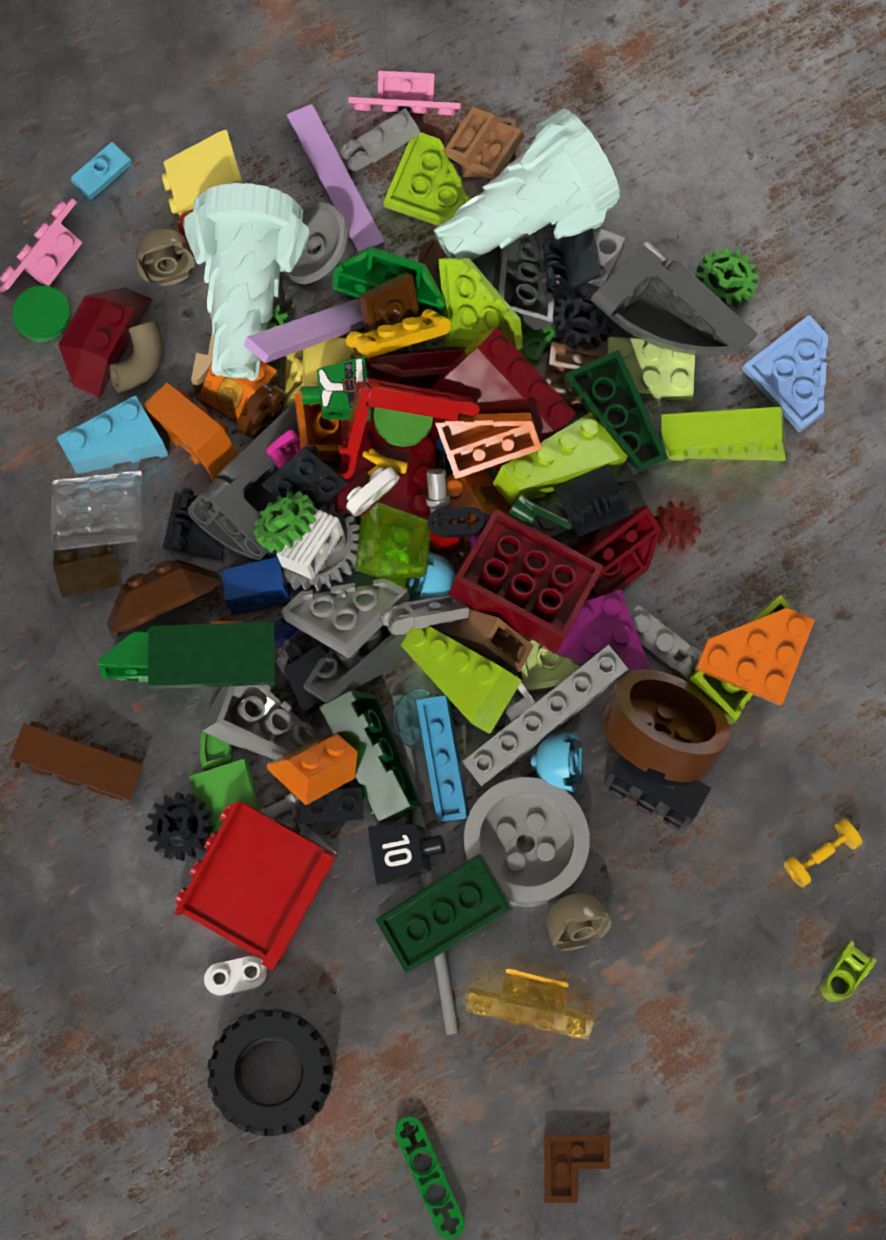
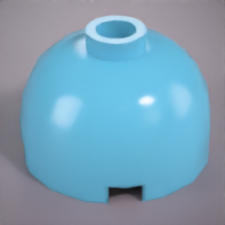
(436, 582)
(559, 761)

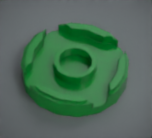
(41, 313)

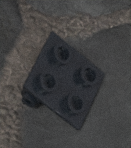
(570, 262)
(308, 475)
(593, 500)
(187, 535)

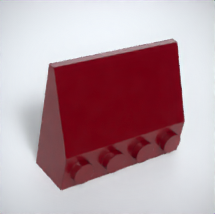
(505, 382)
(412, 487)
(525, 580)

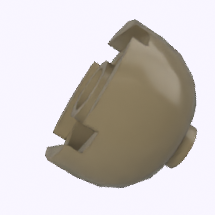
(164, 257)
(576, 919)

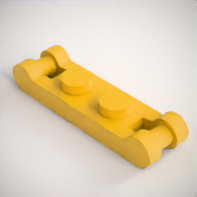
(399, 335)

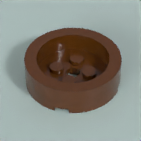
(665, 725)

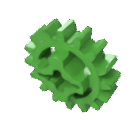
(740, 275)
(285, 521)

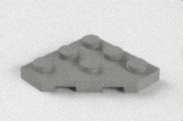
(345, 614)

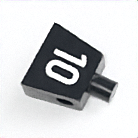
(402, 852)

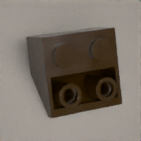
(87, 569)

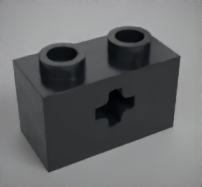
(332, 807)

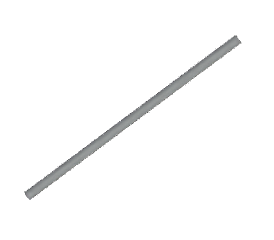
(440, 961)

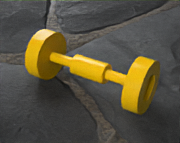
(847, 834)

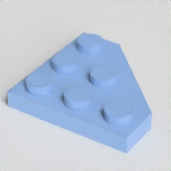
(794, 372)

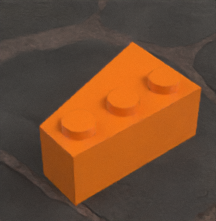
(191, 428)
(486, 440)

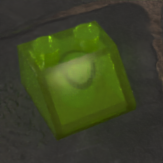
(392, 544)

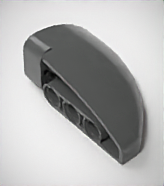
(670, 307)
(237, 494)

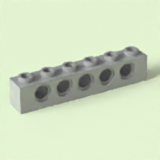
(545, 716)

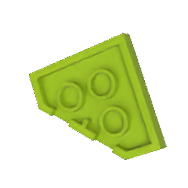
(426, 183)
(474, 304)

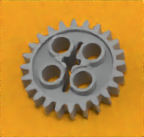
(337, 562)

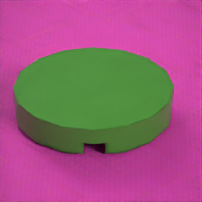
(400, 427)

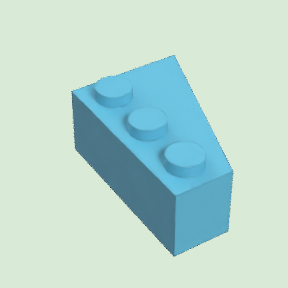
(112, 438)

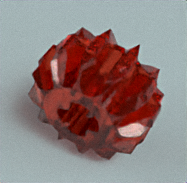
(687, 525)

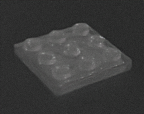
(96, 510)

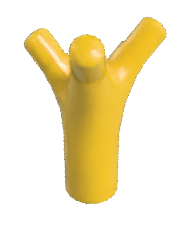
(381, 461)

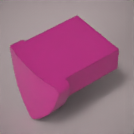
(284, 448)

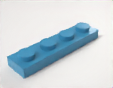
(443, 758)

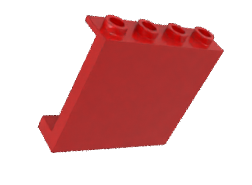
(255, 882)

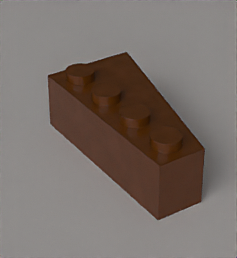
(75, 762)

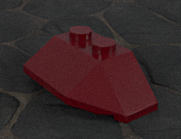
(100, 336)
(412, 367)
(622, 549)

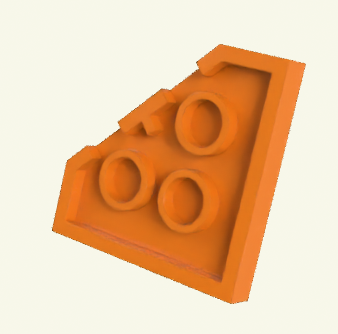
(759, 654)

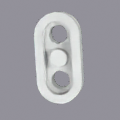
(380, 483)
(235, 975)

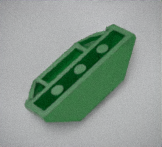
(374, 267)
(127, 659)

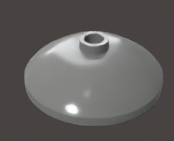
(324, 244)

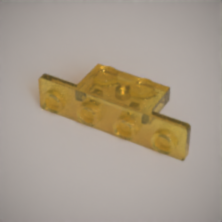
(531, 1002)

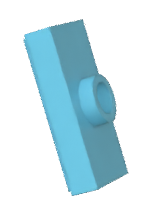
(101, 170)

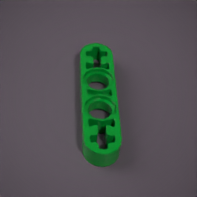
(425, 1179)

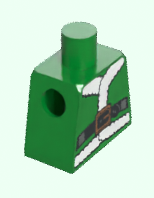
(336, 388)

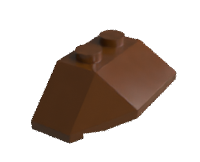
(158, 593)

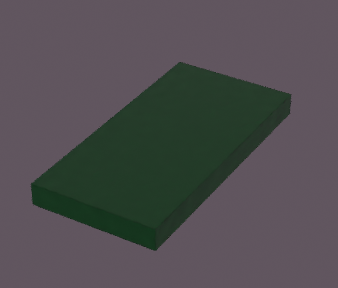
(211, 655)
(444, 914)

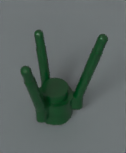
(527, 512)

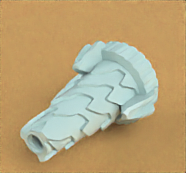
(556, 181)
(246, 240)

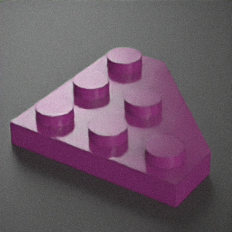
(600, 624)

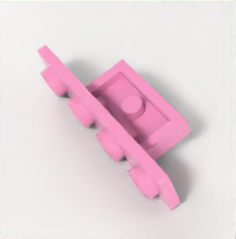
(406, 91)
(48, 252)

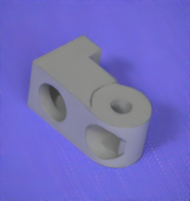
(608, 254)

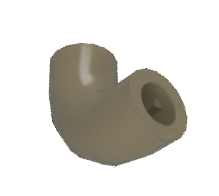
(143, 361)

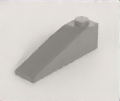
(257, 721)

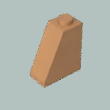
(489, 638)

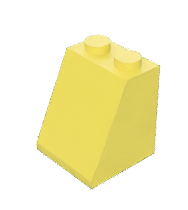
(199, 168)
(302, 366)

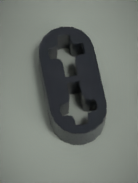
(458, 529)

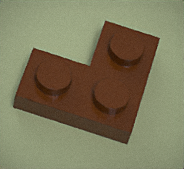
(564, 1156)

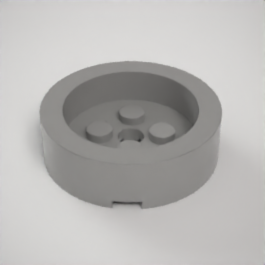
(548, 817)

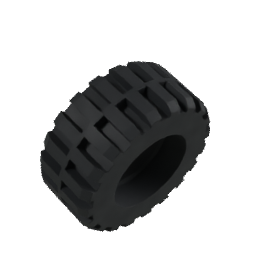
(226, 1065)

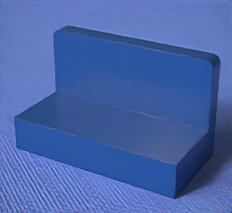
(255, 586)

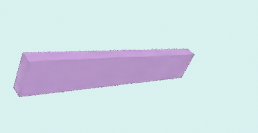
(334, 178)
(306, 331)

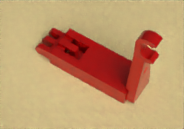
(398, 398)

